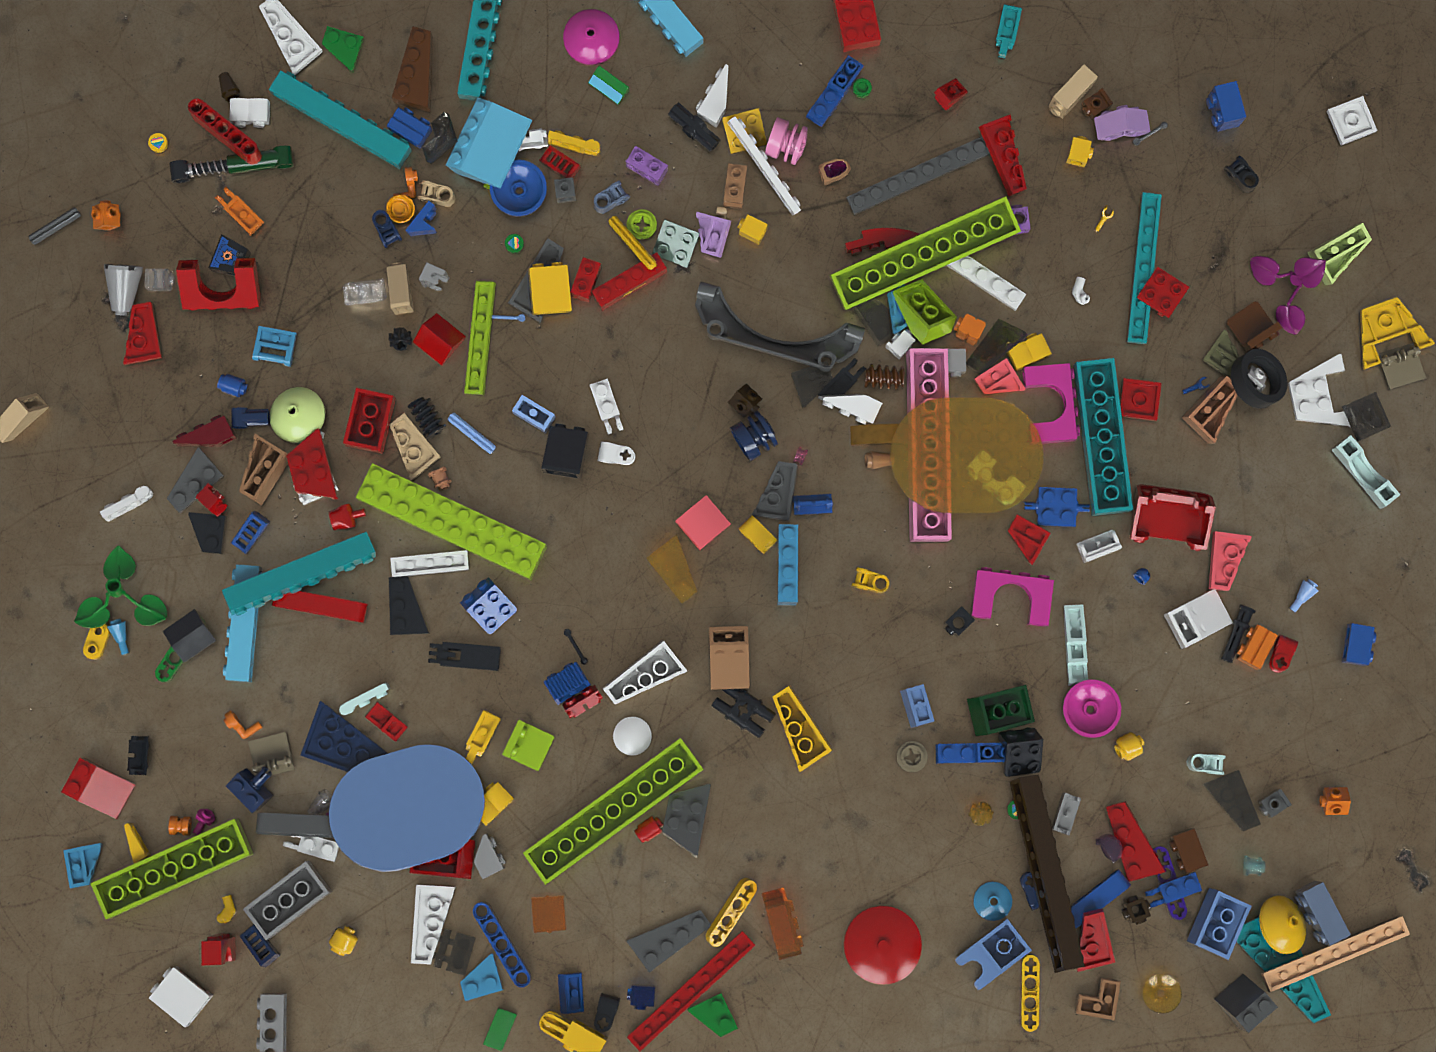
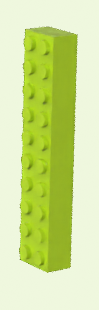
(925, 253)
(451, 521)
(613, 811)

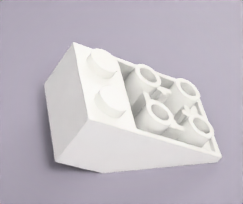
(1198, 619)

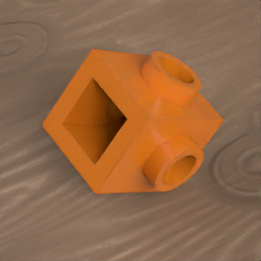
(106, 215)
(1335, 801)

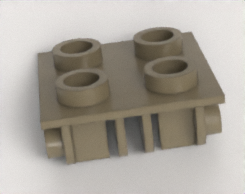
(1402, 365)
(271, 753)

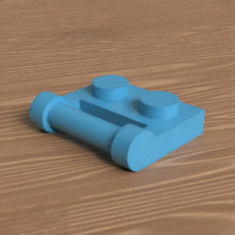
(274, 339)

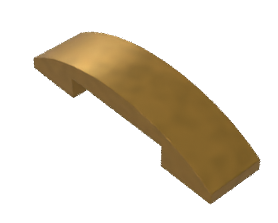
(872, 434)

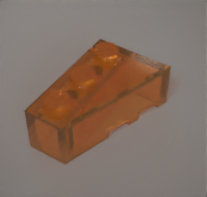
(782, 923)

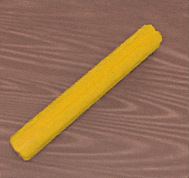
(632, 242)

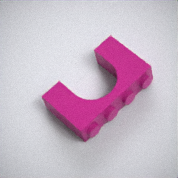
(1060, 379)
(1038, 590)

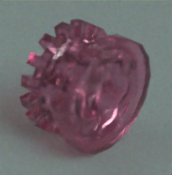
(799, 455)

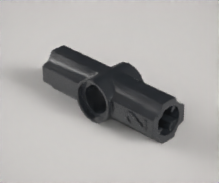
(694, 127)

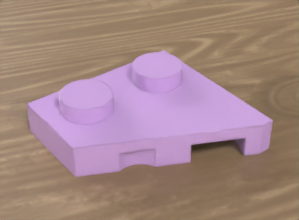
(712, 233)

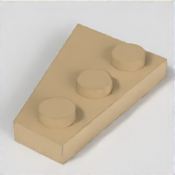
(413, 447)

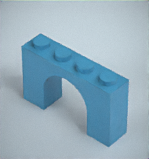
(787, 564)

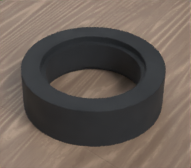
(1274, 371)

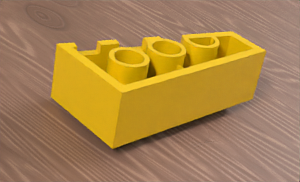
(801, 730)

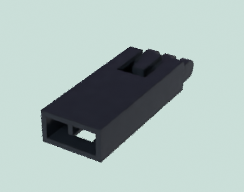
(472, 656)

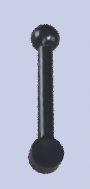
(567, 633)

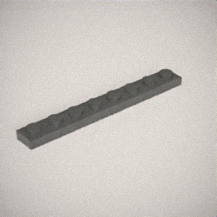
(918, 175)

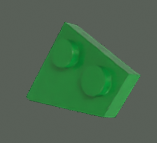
(715, 1015)

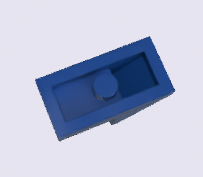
(419, 225)

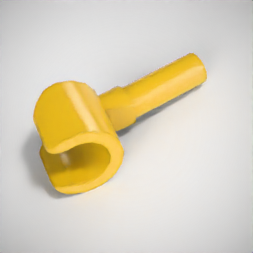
(1105, 216)

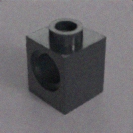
(964, 616)

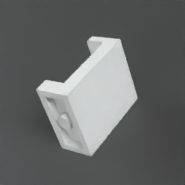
(179, 996)

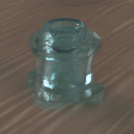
(1253, 866)

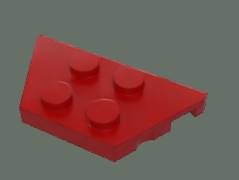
(311, 468)

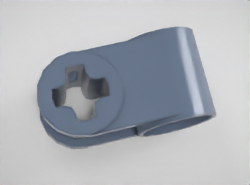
(613, 195)

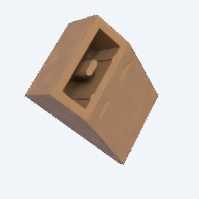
(729, 657)

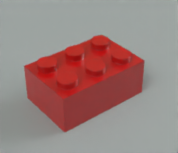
(857, 24)
(369, 420)

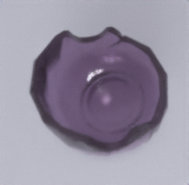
(1110, 846)

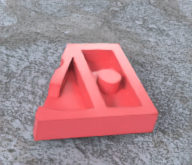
(999, 379)

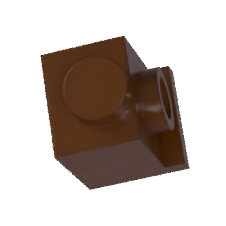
(1093, 111)

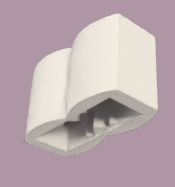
(249, 111)

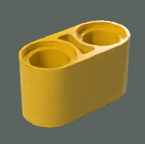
(757, 534)

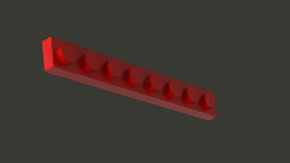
(691, 991)

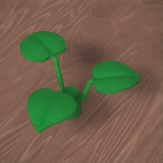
(119, 566)

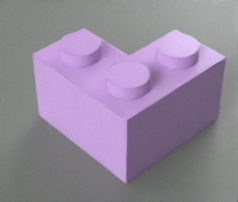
(1122, 122)

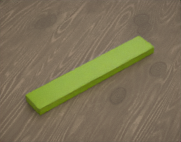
(480, 337)

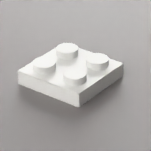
(1351, 120)

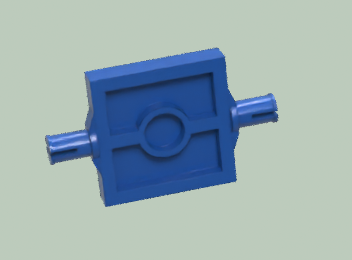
(1056, 506)

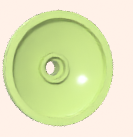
(307, 417)

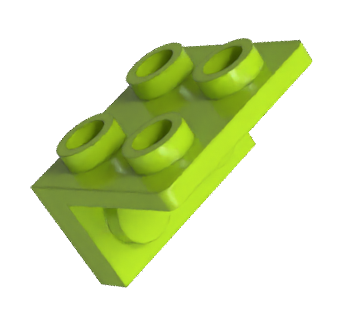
(528, 745)

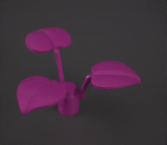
(1306, 272)

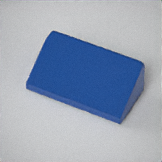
(570, 993)

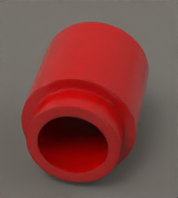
(649, 829)

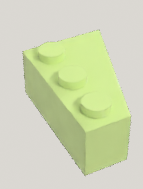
(1341, 251)

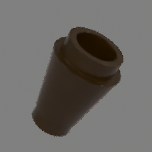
(228, 87)

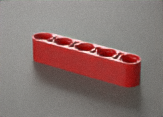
(221, 124)
(323, 606)

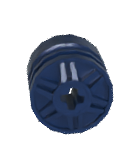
(754, 435)

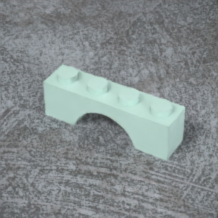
(1375, 485)

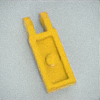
(573, 143)

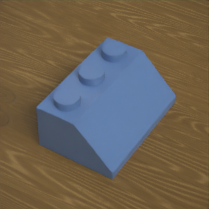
(1219, 923)

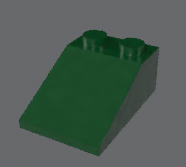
(1000, 710)

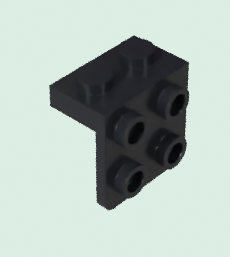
(1022, 751)

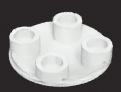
(632, 736)

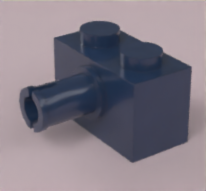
(250, 788)

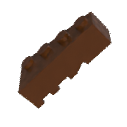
(415, 73)

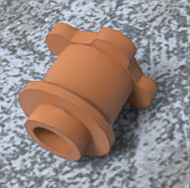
(440, 478)

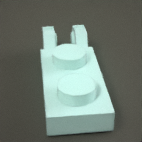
(363, 699)

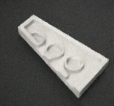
(292, 39)
(429, 917)

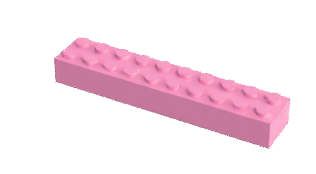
(927, 381)

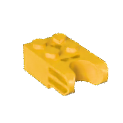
(573, 1033)

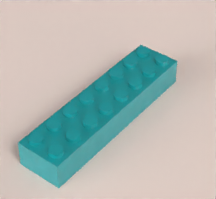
(1103, 437)

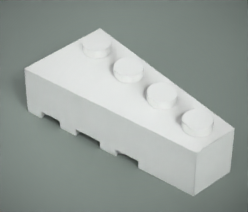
(648, 671)

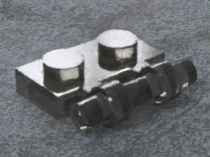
(460, 953)

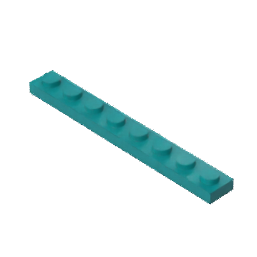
(1143, 266)

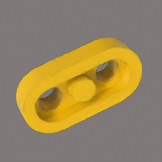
(97, 641)

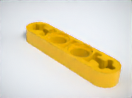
(728, 910)
(1033, 992)

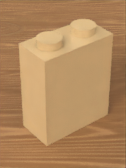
(1072, 92)

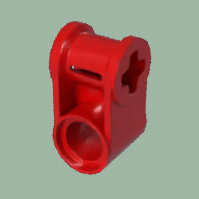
(1283, 650)

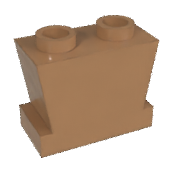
(735, 186)

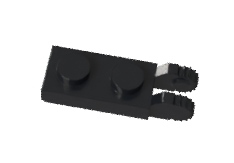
(843, 380)

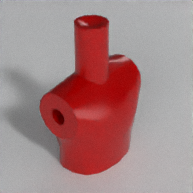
(344, 517)

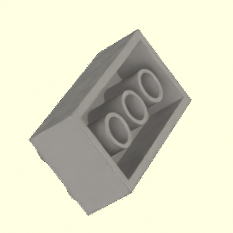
(287, 900)

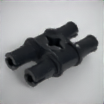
(744, 721)

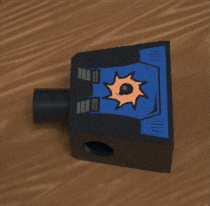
(226, 254)

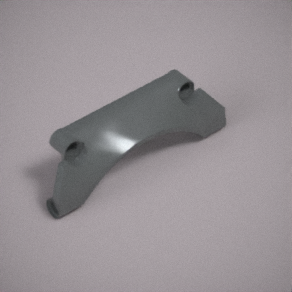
(716, 312)

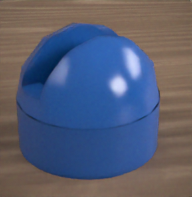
(1142, 576)

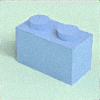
(533, 414)

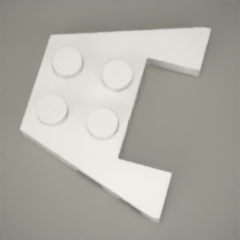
(1312, 397)

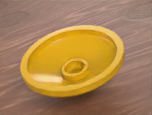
(1282, 924)

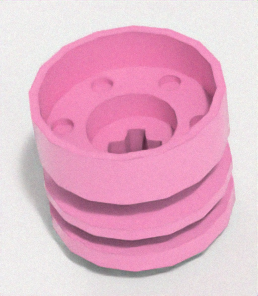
(786, 141)

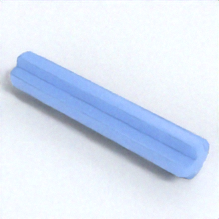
(472, 433)

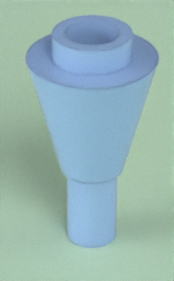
(1305, 592)

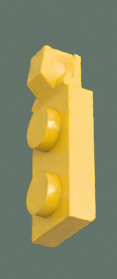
(481, 735)

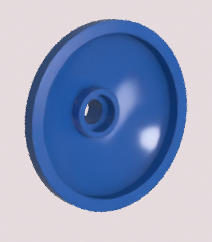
(524, 176)

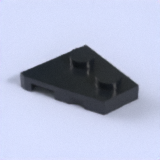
(209, 531)

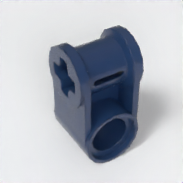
(387, 232)
(1029, 891)

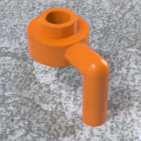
(411, 176)
(233, 722)

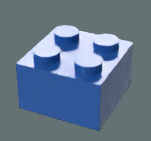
(1226, 106)

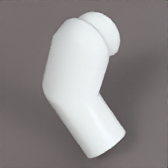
(1078, 292)

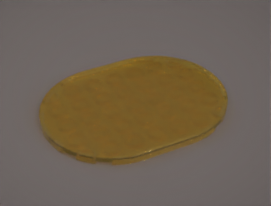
(966, 455)

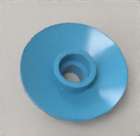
(985, 894)

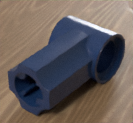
(244, 417)

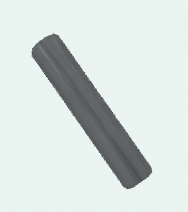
(54, 226)

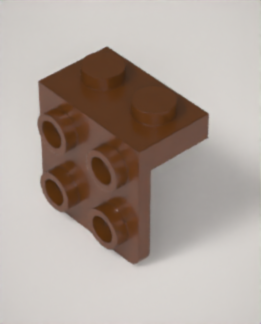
(1253, 326)

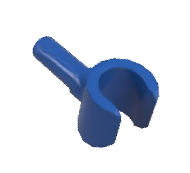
(1198, 385)

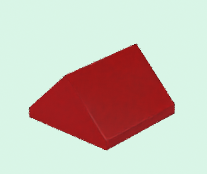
(438, 338)

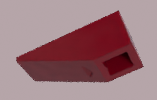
(213, 434)

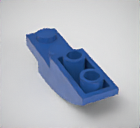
(835, 91)
(970, 753)

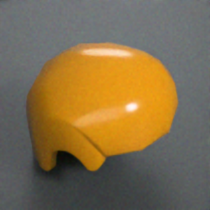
(400, 208)

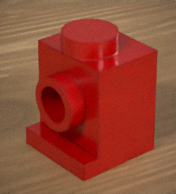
(212, 500)

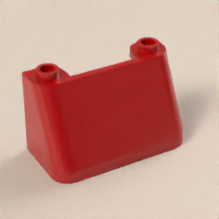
(1172, 515)

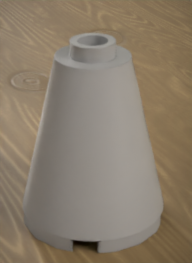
(122, 286)

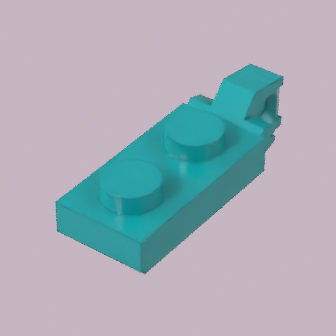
(1007, 29)

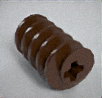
(884, 376)

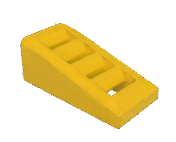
(137, 846)

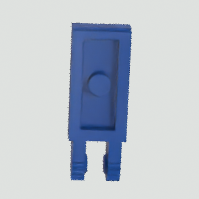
(1175, 889)

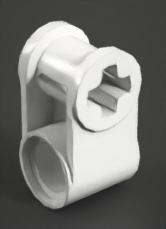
(613, 453)

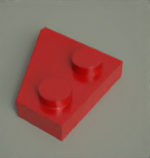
(1028, 537)

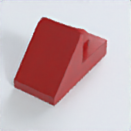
(950, 93)

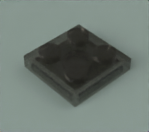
(1366, 416)

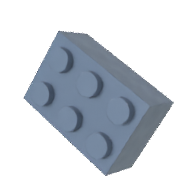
(1321, 913)

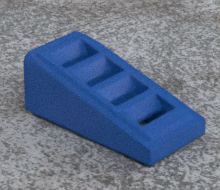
(245, 528)

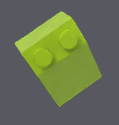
(924, 311)

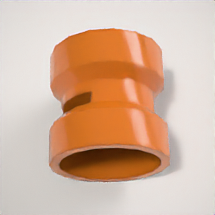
(180, 825)

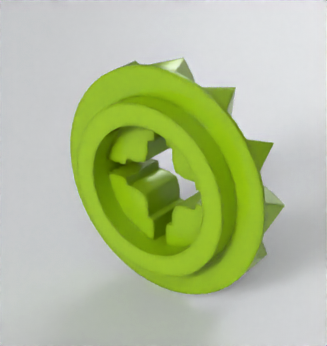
(635, 218)

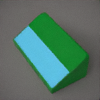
(608, 85)

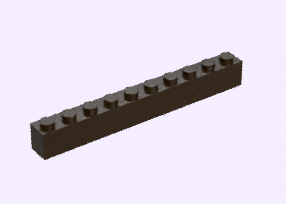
(1047, 873)

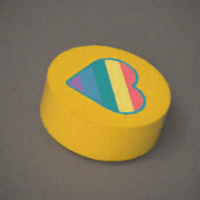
(158, 142)

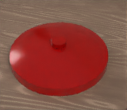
(882, 945)

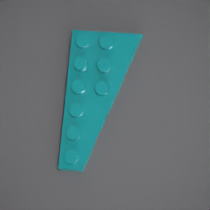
(1302, 993)

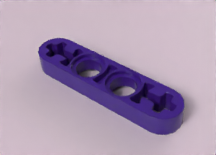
(1166, 857)

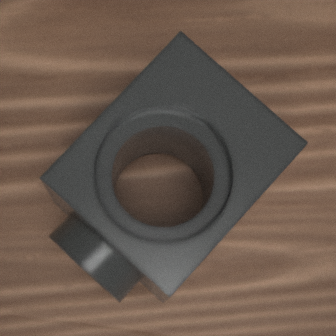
(565, 190)

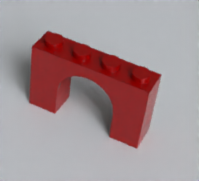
(196, 295)

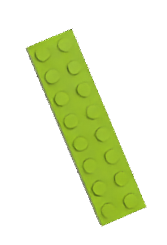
(172, 868)

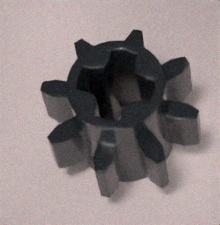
(400, 338)

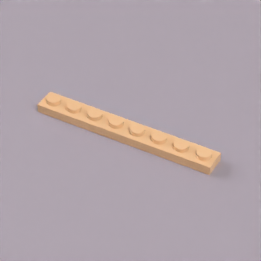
(1335, 954)

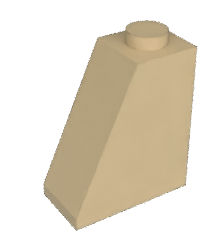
(399, 288)
(20, 415)

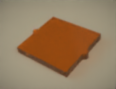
(548, 914)

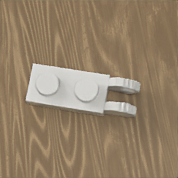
(606, 403)
(127, 503)
(315, 847)

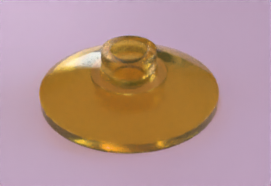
(1171, 997)

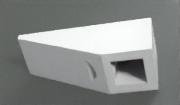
(714, 104)
(858, 405)

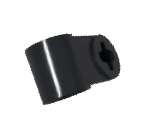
(1241, 173)
(607, 1009)

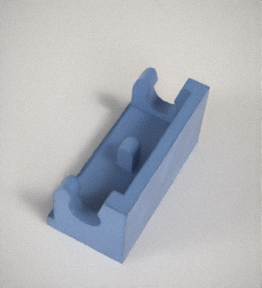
(917, 706)

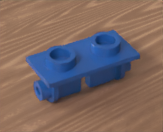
(812, 504)

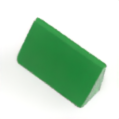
(500, 1029)

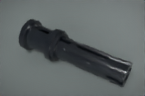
(1240, 624)

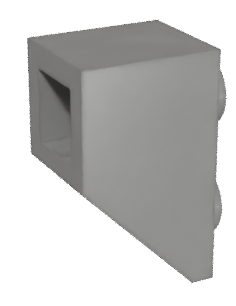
(487, 859)

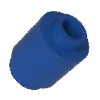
(232, 385)

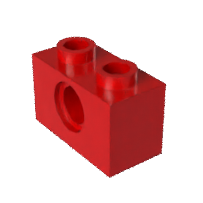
(585, 279)

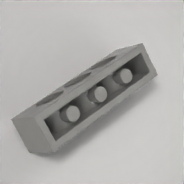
(278, 1002)

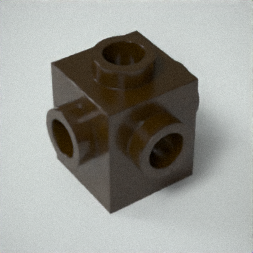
(745, 401)
(1142, 913)

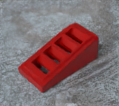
(571, 173)

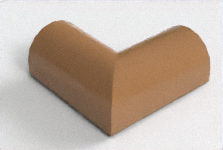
(1102, 1006)

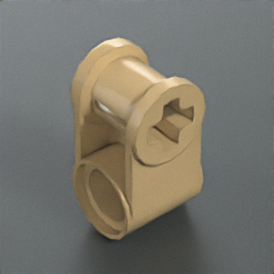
(433, 193)

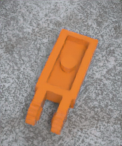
(240, 212)

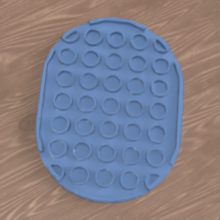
(406, 808)

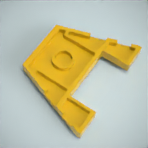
(1384, 323)

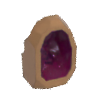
(833, 170)

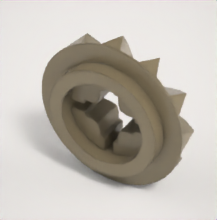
(916, 748)

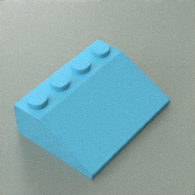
(488, 143)

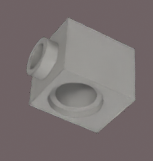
(956, 362)

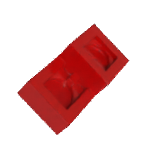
(386, 721)

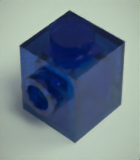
(641, 996)

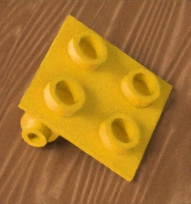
(754, 126)

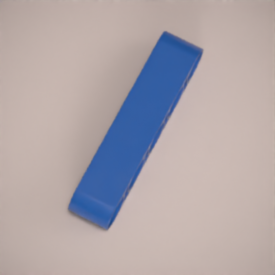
(1100, 896)
(493, 938)

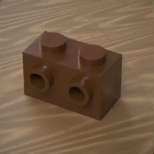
(1188, 850)

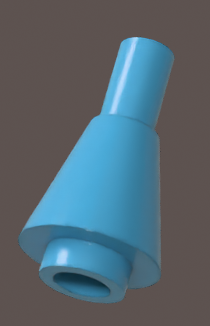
(118, 631)

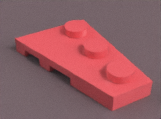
(1225, 558)

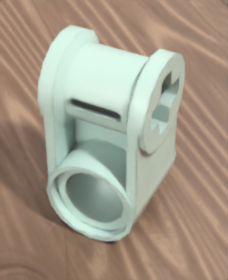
(1209, 763)

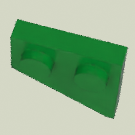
(343, 46)

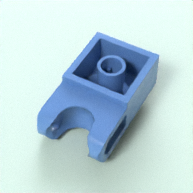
(991, 958)

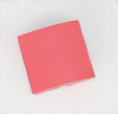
(703, 522)

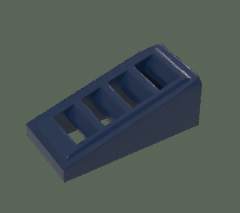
(264, 962)

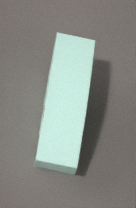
(1075, 644)

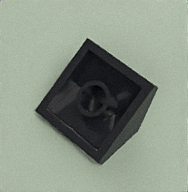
(189, 636)

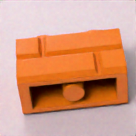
(969, 329)
(1256, 646)

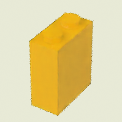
(549, 288)

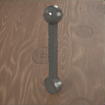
(1163, 125)

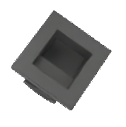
(1278, 796)

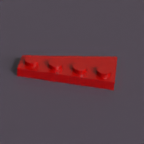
(1001, 146)
(1137, 854)

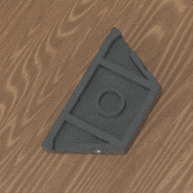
(686, 817)

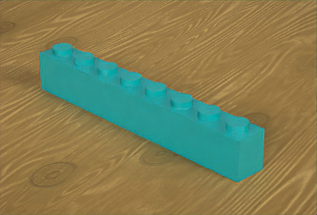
(339, 119)
(299, 573)

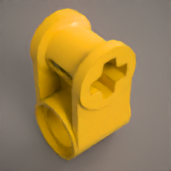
(869, 580)

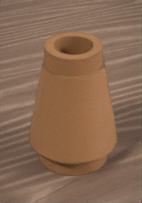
(876, 460)

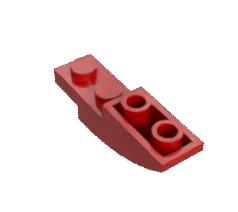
(875, 237)

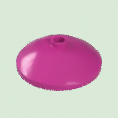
(594, 48)
(1105, 708)

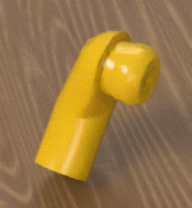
(228, 911)

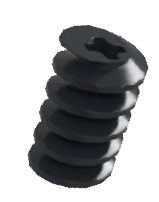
(426, 417)

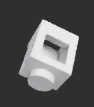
(901, 343)

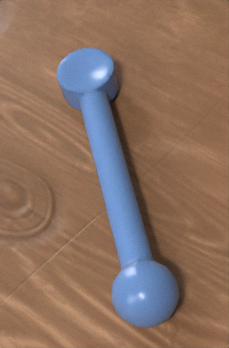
(521, 317)

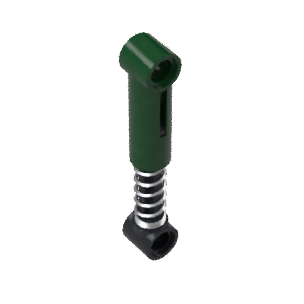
(278, 157)

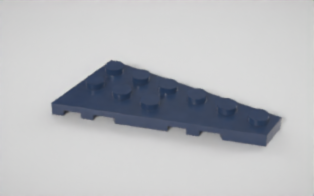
(337, 741)

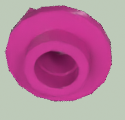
(204, 817)

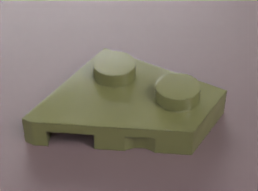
(1222, 354)

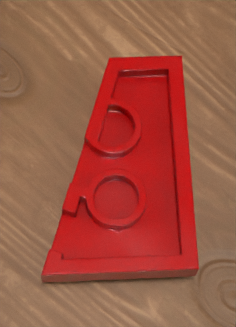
(143, 335)
(1095, 941)

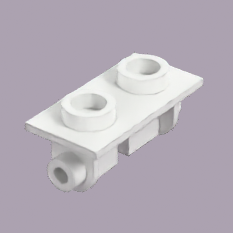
(537, 139)

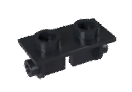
(138, 764)

